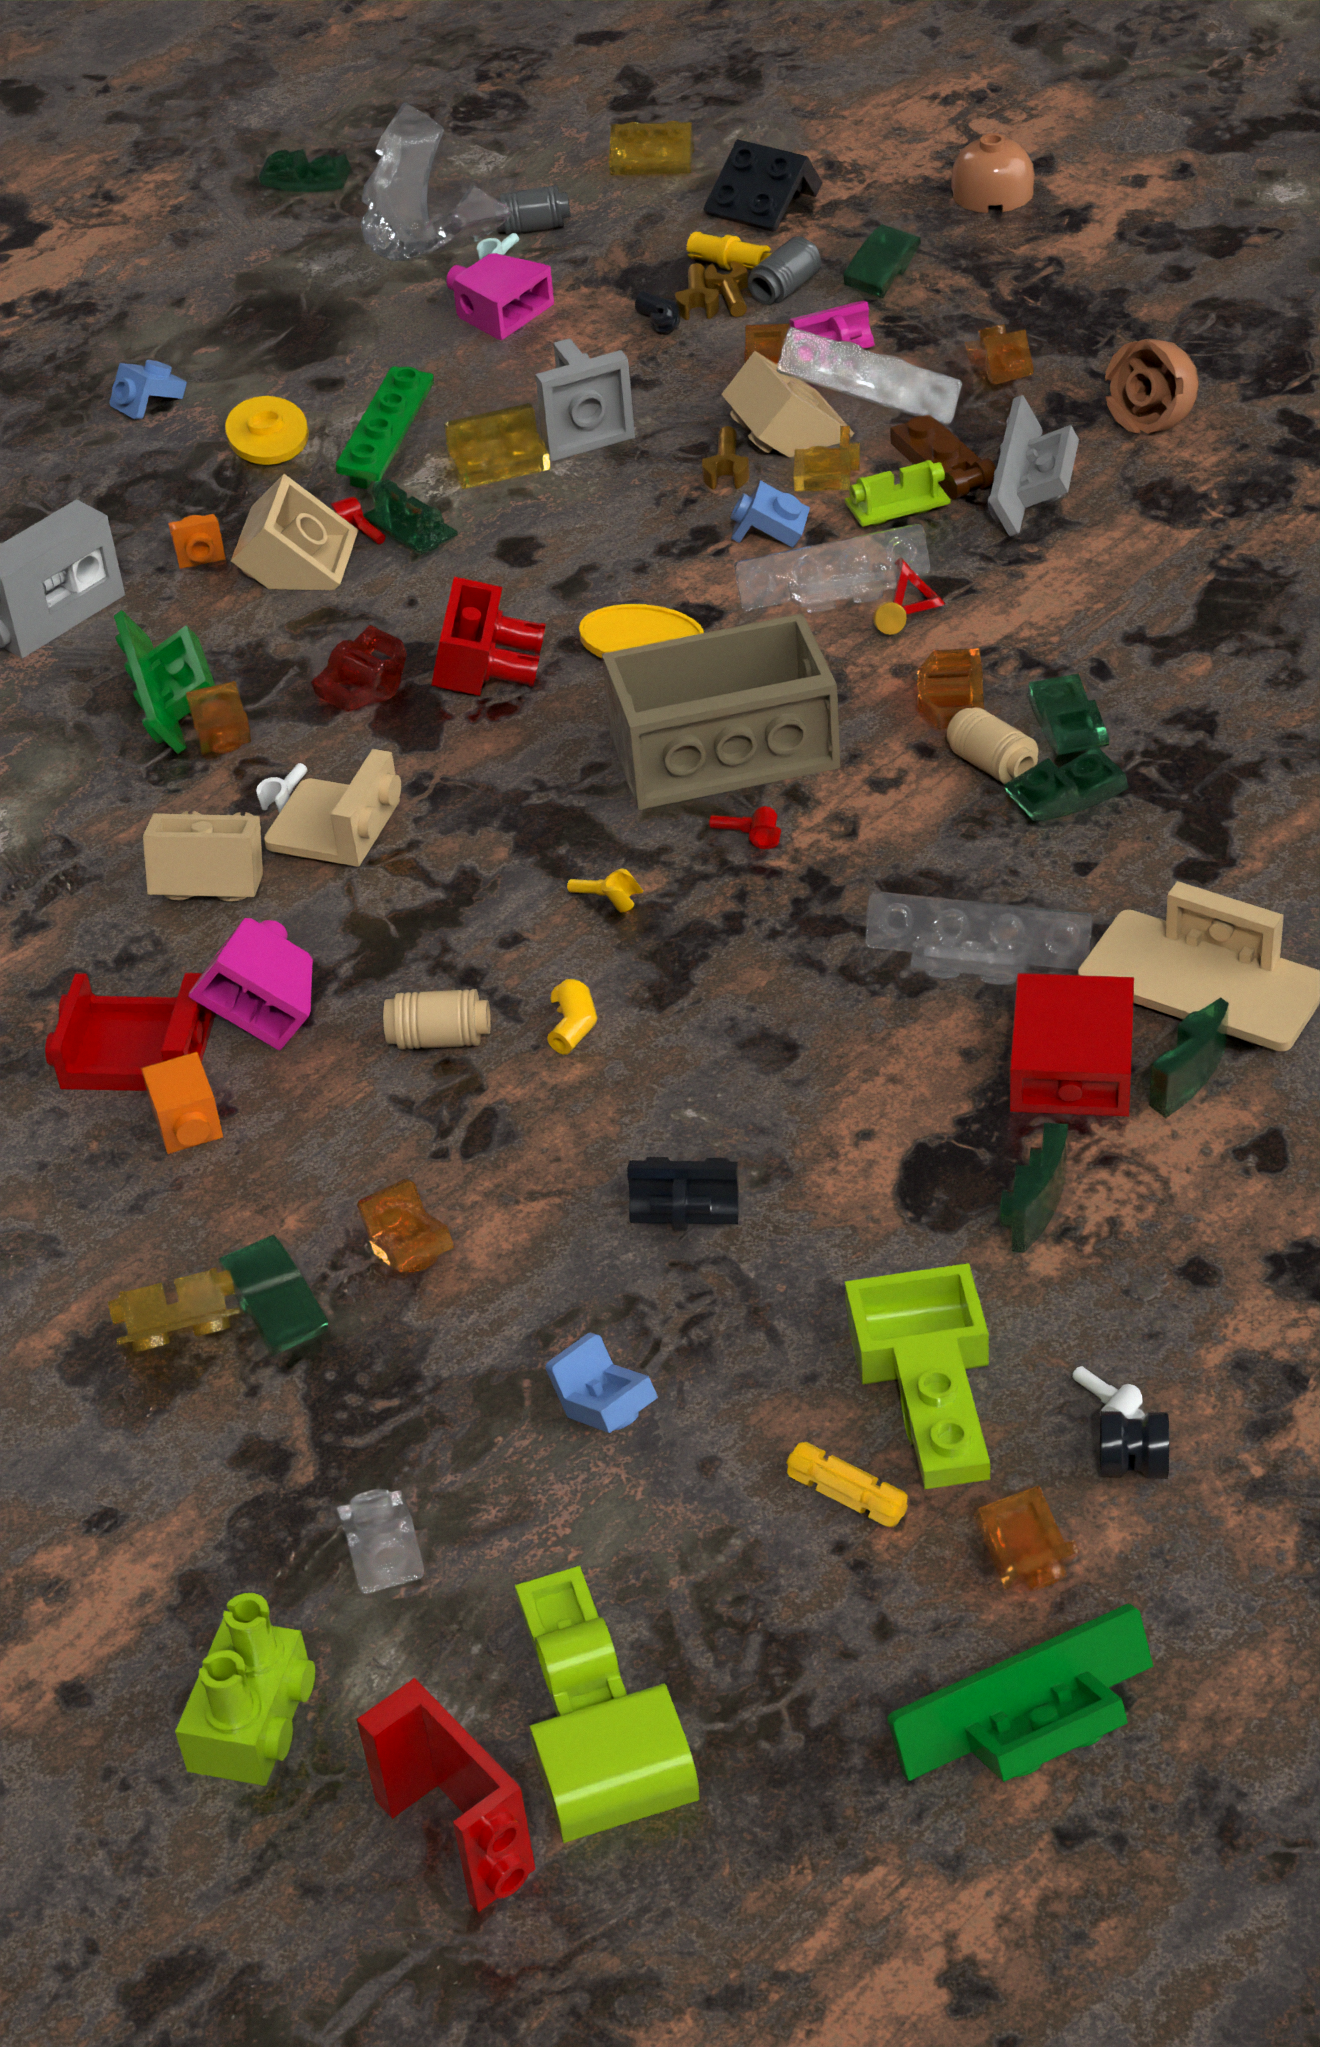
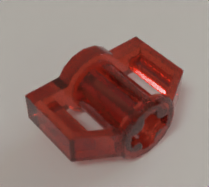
(353, 664)

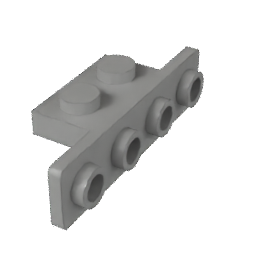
(1030, 466)

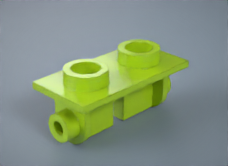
(877, 499)

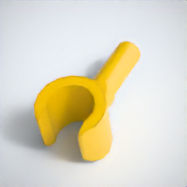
(616, 887)

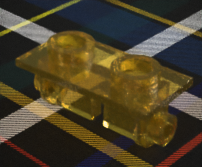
(151, 1319)

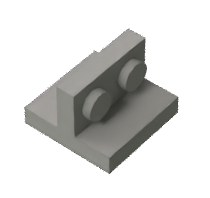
(584, 401)

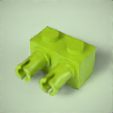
(245, 1696)

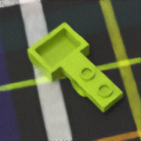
(925, 1335)
(606, 1750)

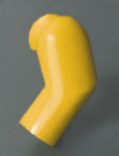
(578, 1014)

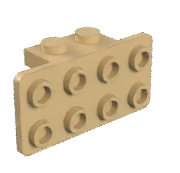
(1207, 953)

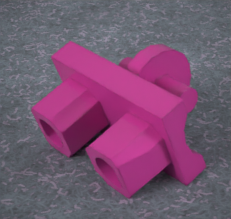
(840, 323)

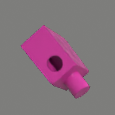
(501, 293)
(259, 982)

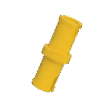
(725, 250)

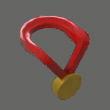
(891, 616)

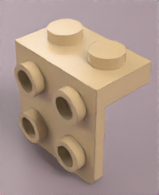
(335, 818)

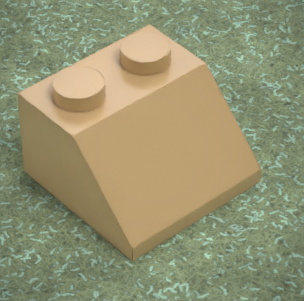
(780, 409)
(294, 540)

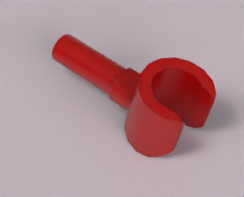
(352, 512)
(761, 826)

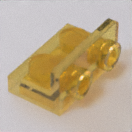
(651, 148)
(495, 446)

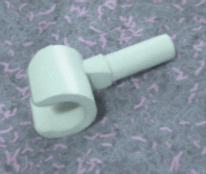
(494, 245)

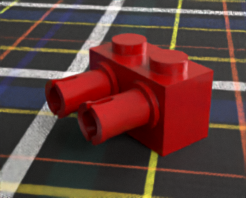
(470, 638)

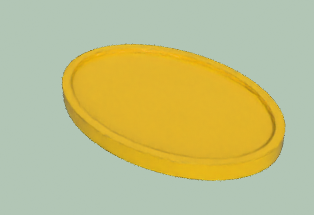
(266, 430)
(633, 626)

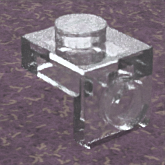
(381, 1540)

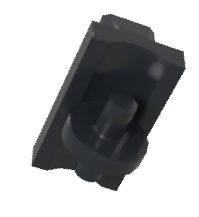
(683, 1191)

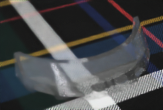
(397, 191)

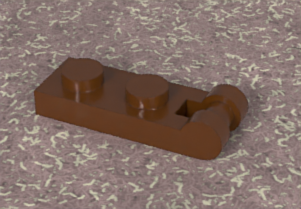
(928, 439)

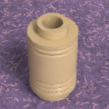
(991, 744)
(436, 1019)

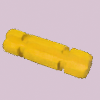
(847, 1484)

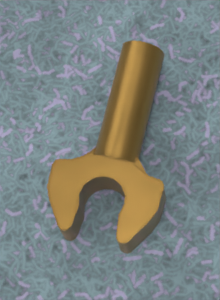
(729, 286)
(697, 294)
(726, 461)

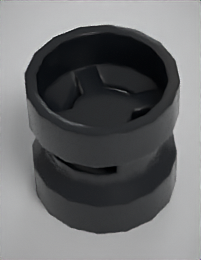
(1134, 1444)

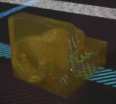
(827, 468)

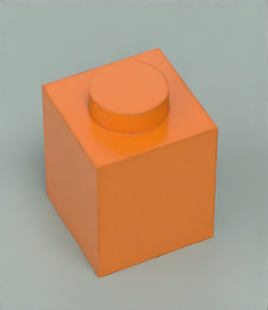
(182, 1102)

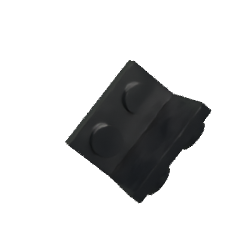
(760, 185)

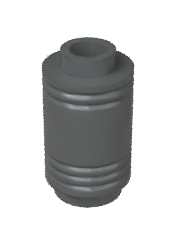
(535, 210)
(784, 271)

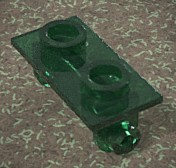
(407, 518)

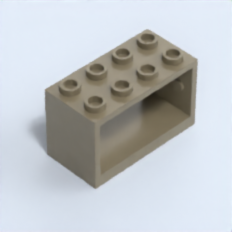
(722, 711)

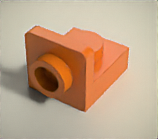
(197, 540)

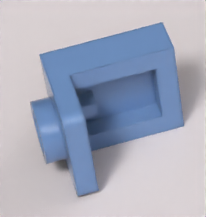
(137, 382)
(771, 512)
(595, 1388)

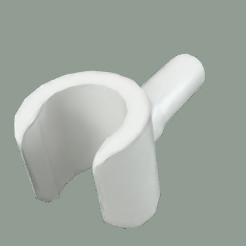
(279, 790)
(1125, 1399)

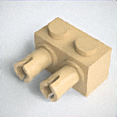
(203, 855)

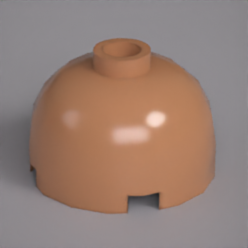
(992, 173)
(1151, 385)

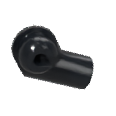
(663, 311)

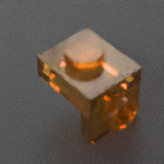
(765, 340)
(1004, 352)
(219, 718)
(402, 1229)
(1025, 1540)

